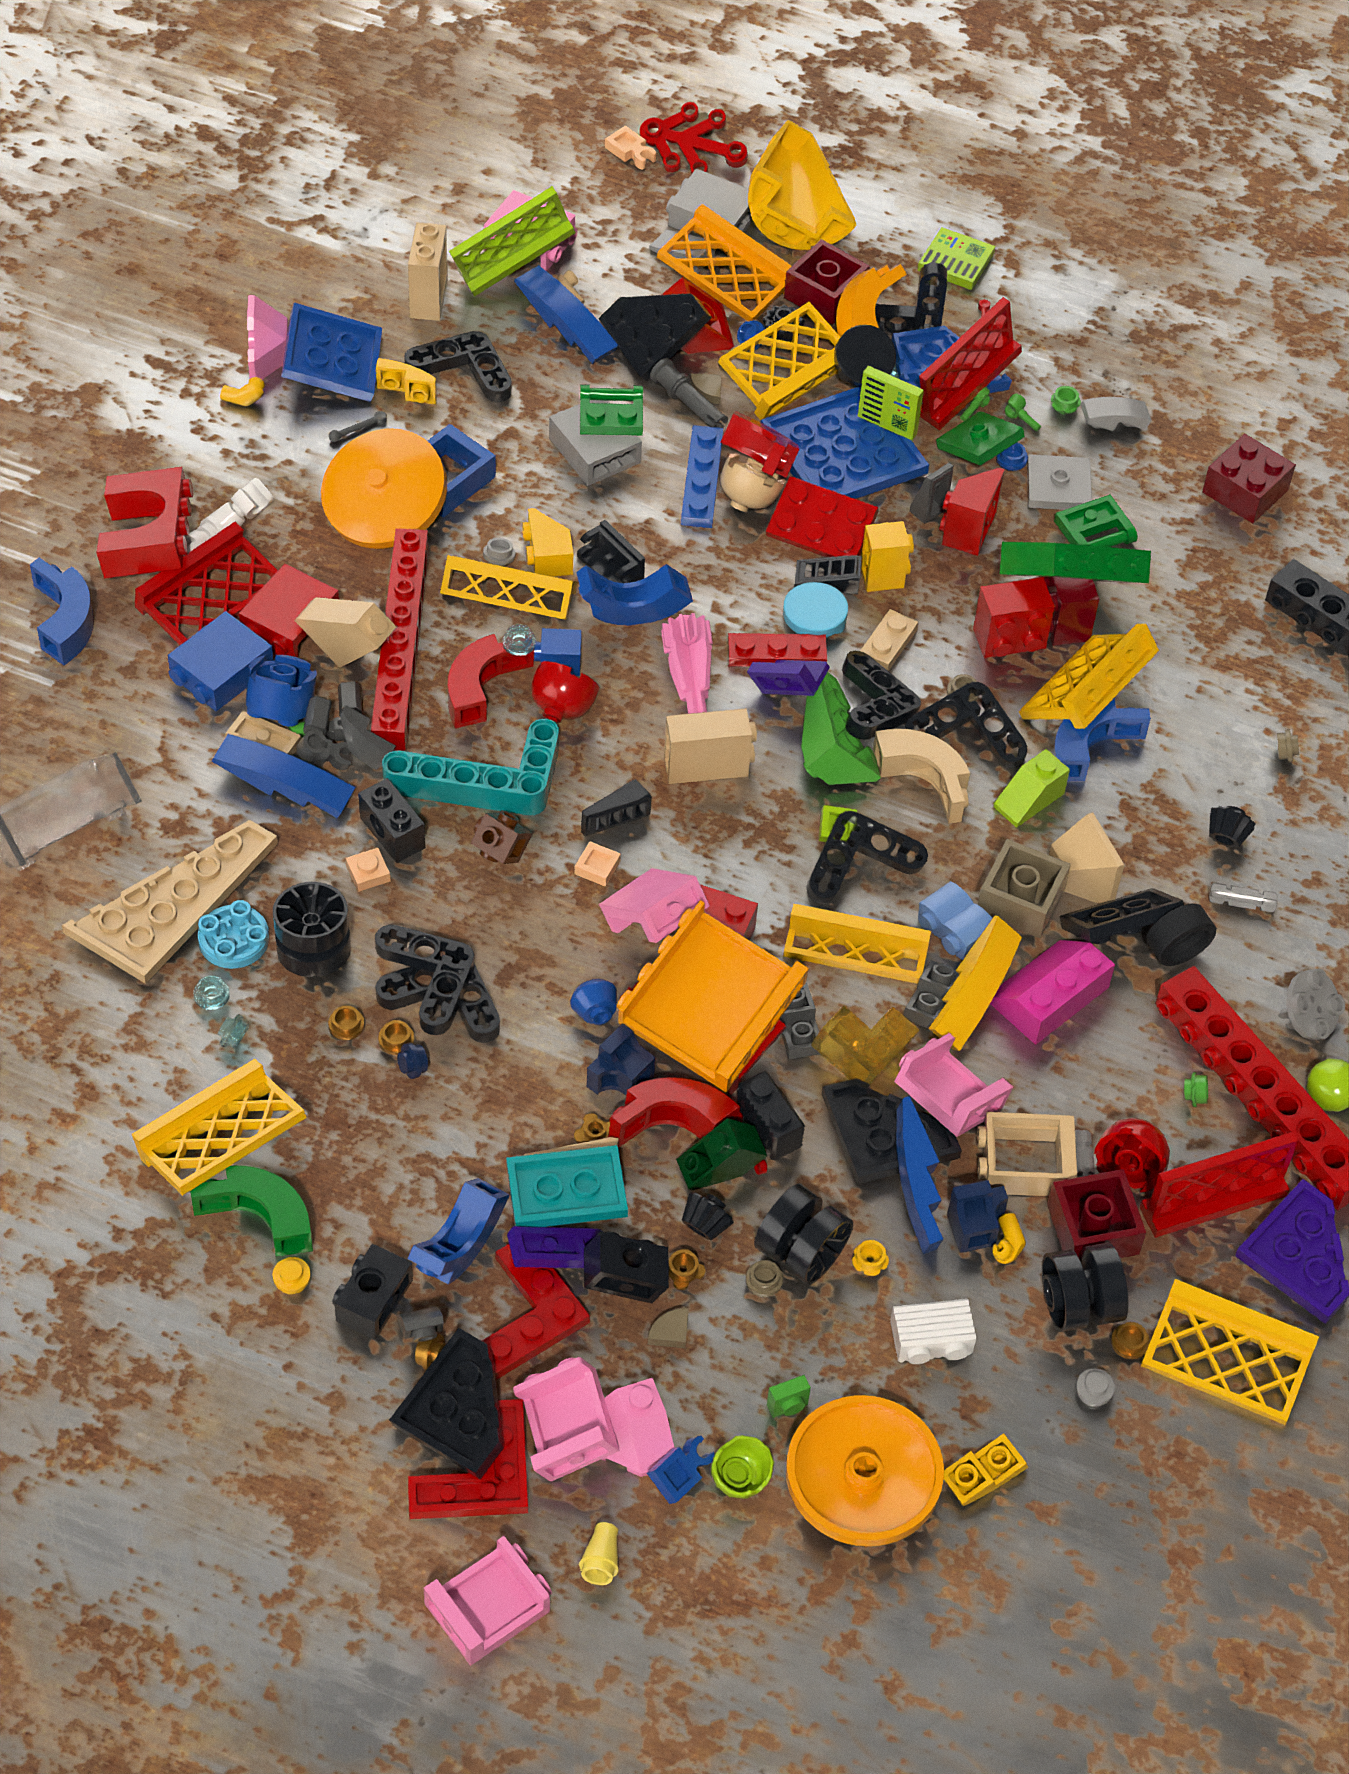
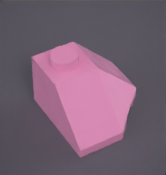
(266, 338)
(639, 1426)

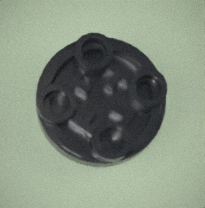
(861, 348)

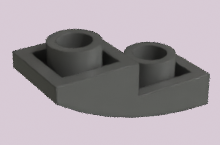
(928, 997)
(800, 1025)
(421, 1324)

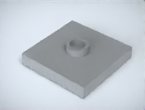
(1058, 481)

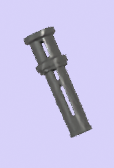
(680, 387)

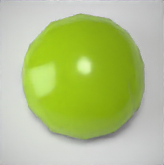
(1330, 1084)
(742, 1467)

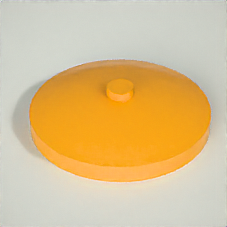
(383, 485)
(864, 1470)

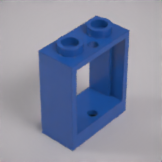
(476, 459)

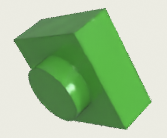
(788, 1397)

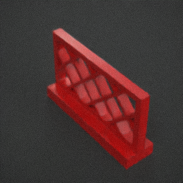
(972, 368)
(196, 564)
(1219, 1185)

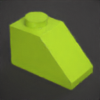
(1033, 788)

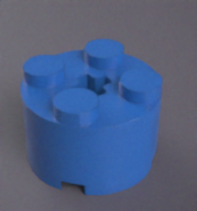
(280, 689)

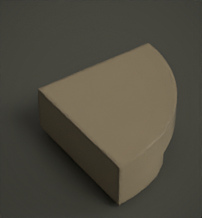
(708, 385)
(670, 1329)

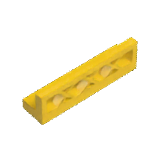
(517, 576)
(858, 937)

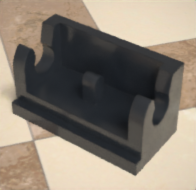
(611, 555)

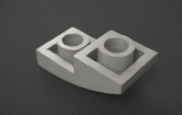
(1109, 411)

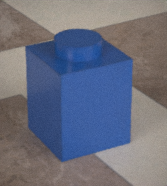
(560, 647)

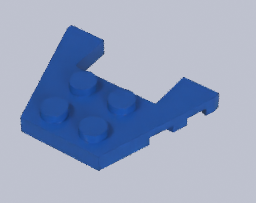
(921, 347)

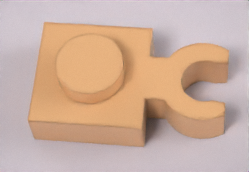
(628, 145)

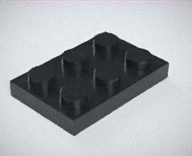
(1120, 915)

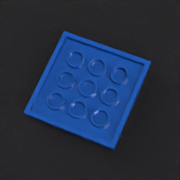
(845, 450)

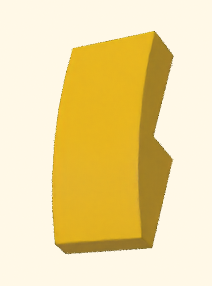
(398, 376)
(984, 1471)

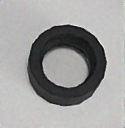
(1181, 934)

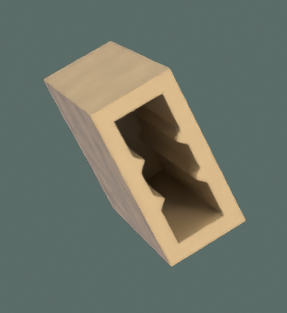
(709, 745)

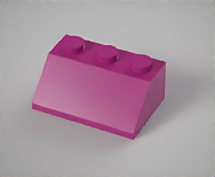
(1053, 988)

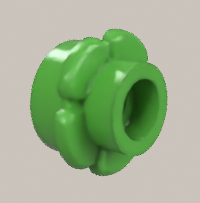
(1065, 400)
(1196, 1089)

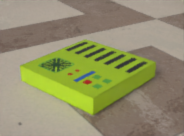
(961, 255)
(890, 402)

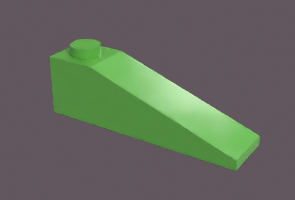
(827, 745)

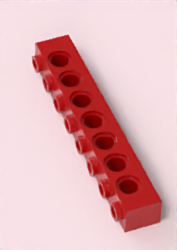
(400, 648)
(1258, 1068)

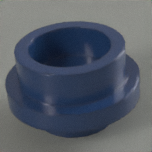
(412, 1060)

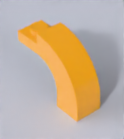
(861, 294)

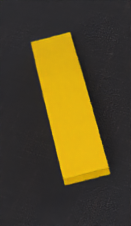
(977, 982)

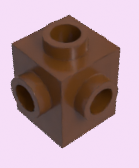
(500, 837)

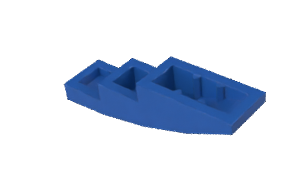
(567, 313)
(284, 773)
(916, 1163)

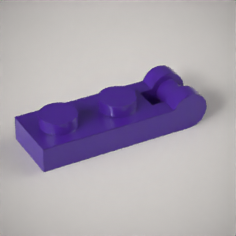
(549, 1246)

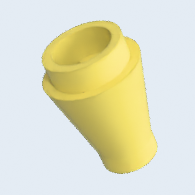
(600, 1558)

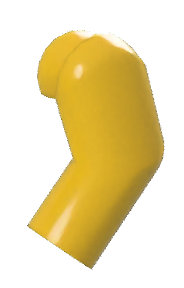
(246, 395)
(1012, 1242)

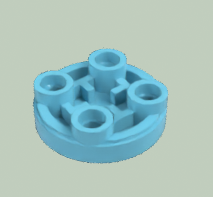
(815, 609)
(233, 935)

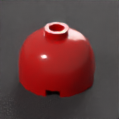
(562, 693)
(1137, 1149)

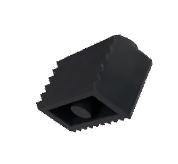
(771, 1114)

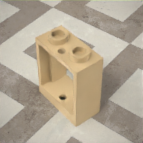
(428, 271)
(1029, 1128)

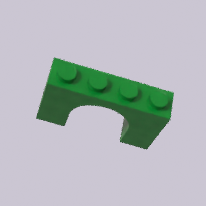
(1075, 561)

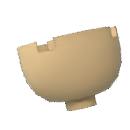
(748, 484)

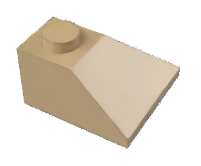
(1093, 861)

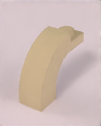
(928, 758)

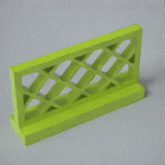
(521, 247)

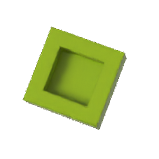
(828, 817)

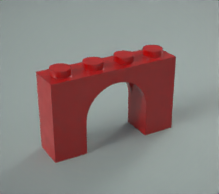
(154, 545)

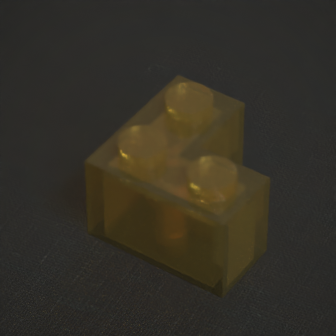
(861, 1050)

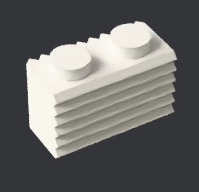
(933, 1331)

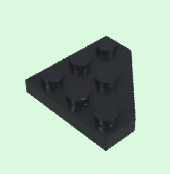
(653, 327)
(868, 1129)
(456, 1406)

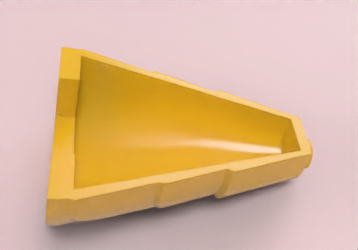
(796, 194)

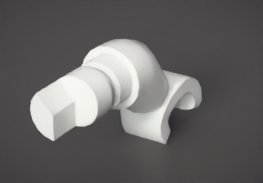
(246, 501)

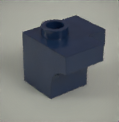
(620, 1063)
(975, 1213)

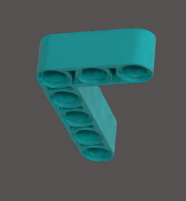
(481, 784)

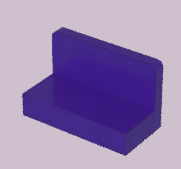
(788, 676)

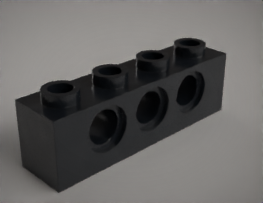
(1312, 603)

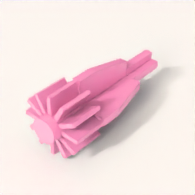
(689, 650)

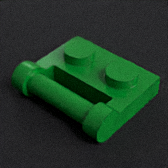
(610, 417)
(1093, 518)

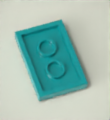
(567, 1187)

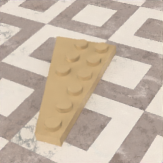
(164, 909)

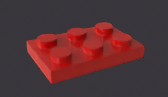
(820, 520)

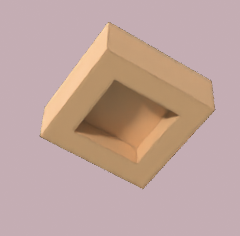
(597, 863)
(368, 869)

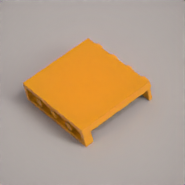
(710, 997)

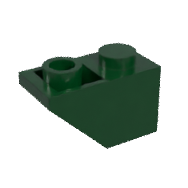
(722, 1155)

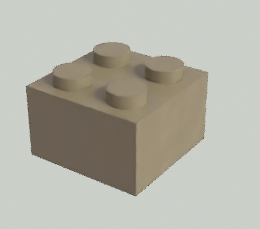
(1024, 887)

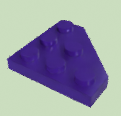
(1301, 1251)

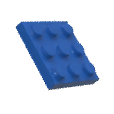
(331, 352)

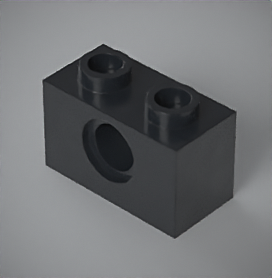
(392, 820)
(626, 1267)
(371, 1311)

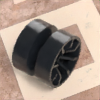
(312, 929)
(803, 1234)
(1084, 1287)

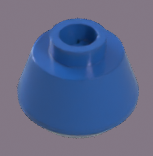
(595, 1001)

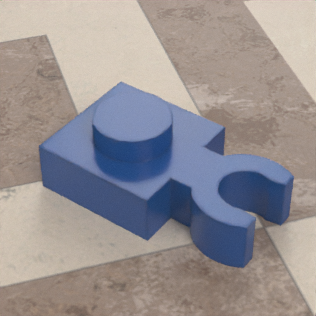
(677, 1470)

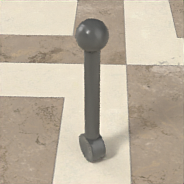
(379, 417)

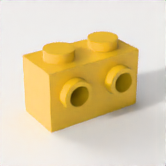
(886, 556)

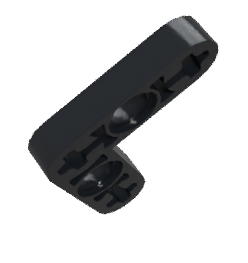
(916, 315)
(471, 355)
(893, 699)
(968, 711)
(860, 840)
(444, 970)
(467, 1011)

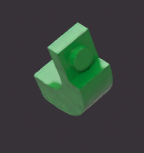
(261, 1194)

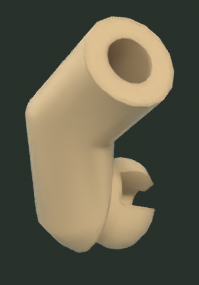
(569, 280)

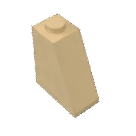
(345, 627)

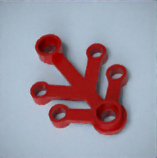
(690, 140)

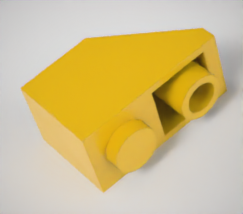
(549, 545)

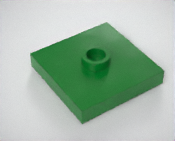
(980, 438)

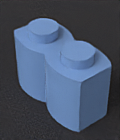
(953, 918)

